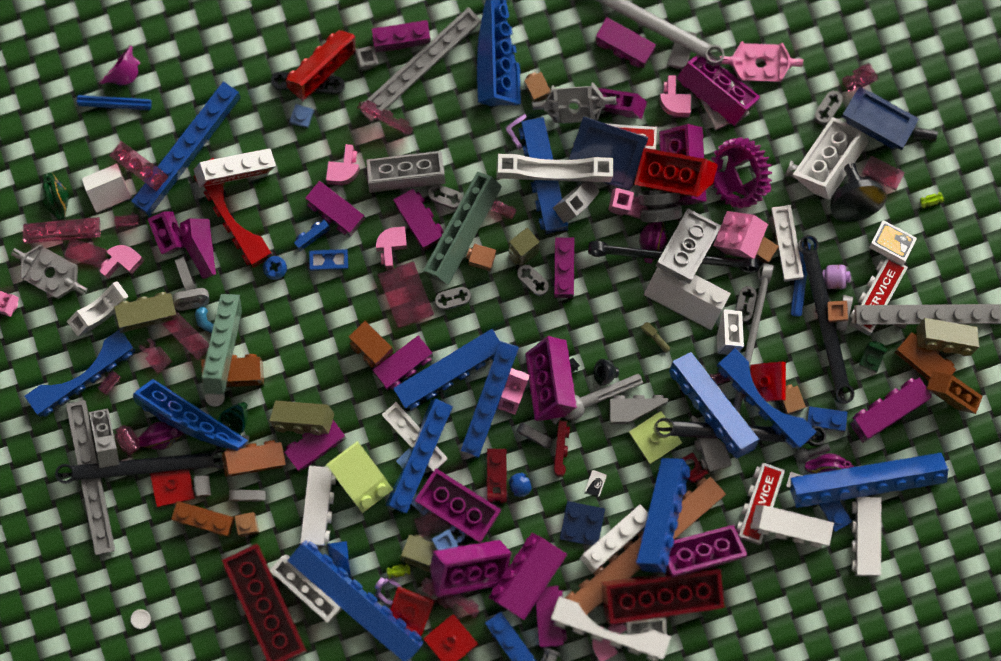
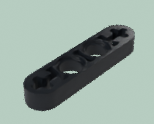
(322, 90)

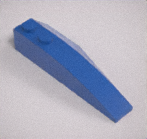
(496, 65)
(185, 416)

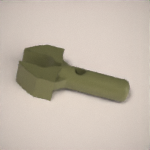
(650, 331)

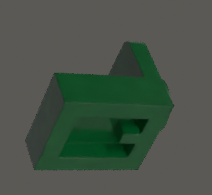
(873, 356)

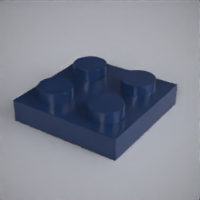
(582, 523)

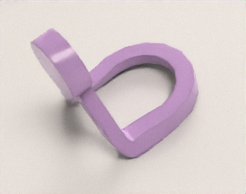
(509, 130)
(379, 585)

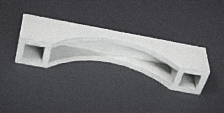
(585, 170)
(649, 643)

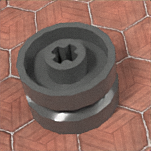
(659, 206)

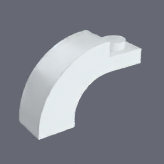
(98, 311)

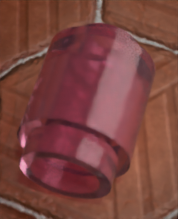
(127, 439)

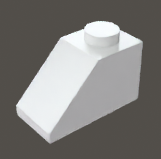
(730, 332)

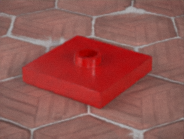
(770, 380)
(172, 487)
(412, 609)
(450, 640)

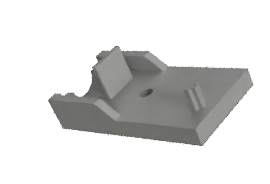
(692, 231)

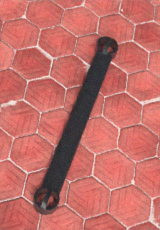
(600, 249)
(827, 328)
(704, 430)
(141, 466)

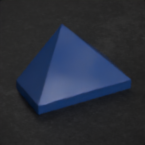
(339, 554)

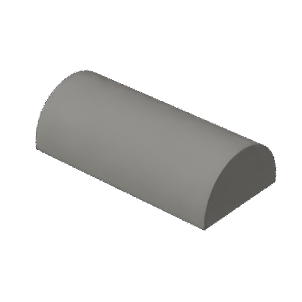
(405, 171)

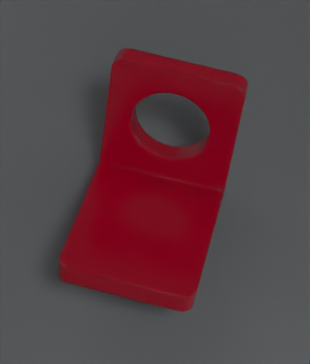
(697, 472)

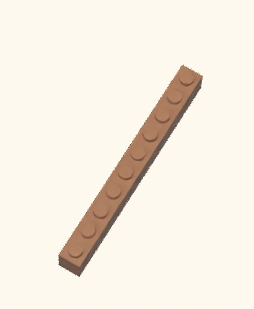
(625, 565)

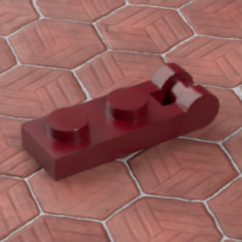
(561, 450)
(497, 474)

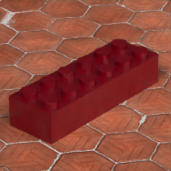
(662, 595)
(264, 605)

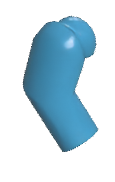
(201, 318)

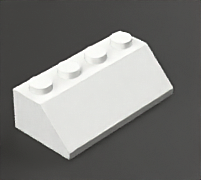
(824, 163)
(696, 301)

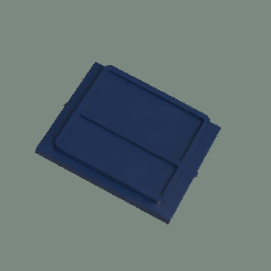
(879, 119)
(608, 141)

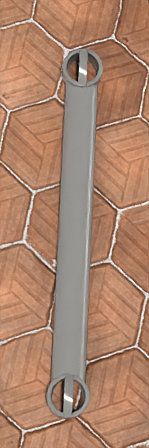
(666, 29)
(764, 279)

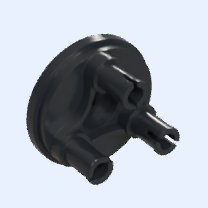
(858, 198)

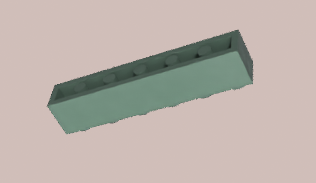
(462, 228)
(222, 344)

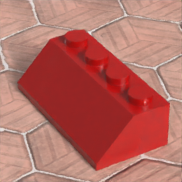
(321, 64)
(675, 172)

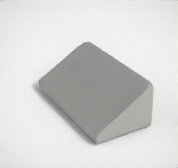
(679, 55)

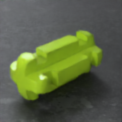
(932, 199)
(398, 571)

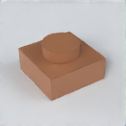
(837, 311)

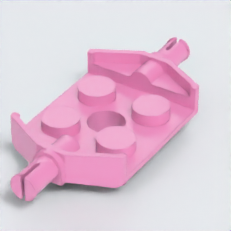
(775, 57)

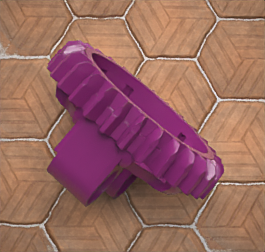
(728, 181)

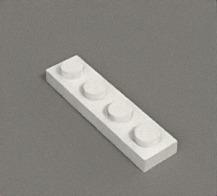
(787, 243)
(409, 431)

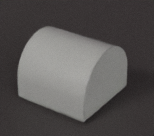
(366, 58)
(202, 486)

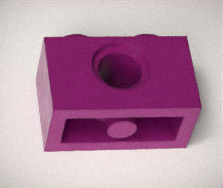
(166, 232)

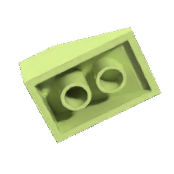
(359, 477)

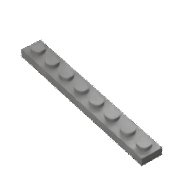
(424, 61)
(916, 313)
(92, 488)

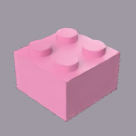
(740, 234)

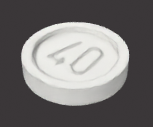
(214, 399)
(140, 619)

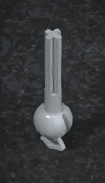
(601, 395)

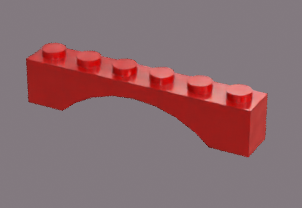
(252, 245)

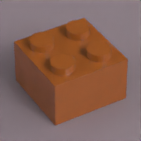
(370, 345)

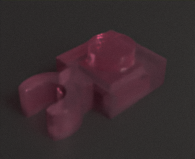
(862, 76)
(157, 358)

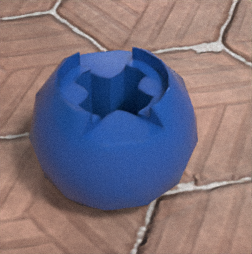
(282, 269)
(520, 484)

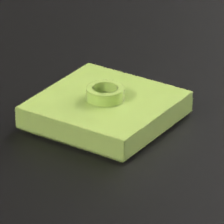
(650, 443)

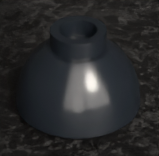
(605, 372)

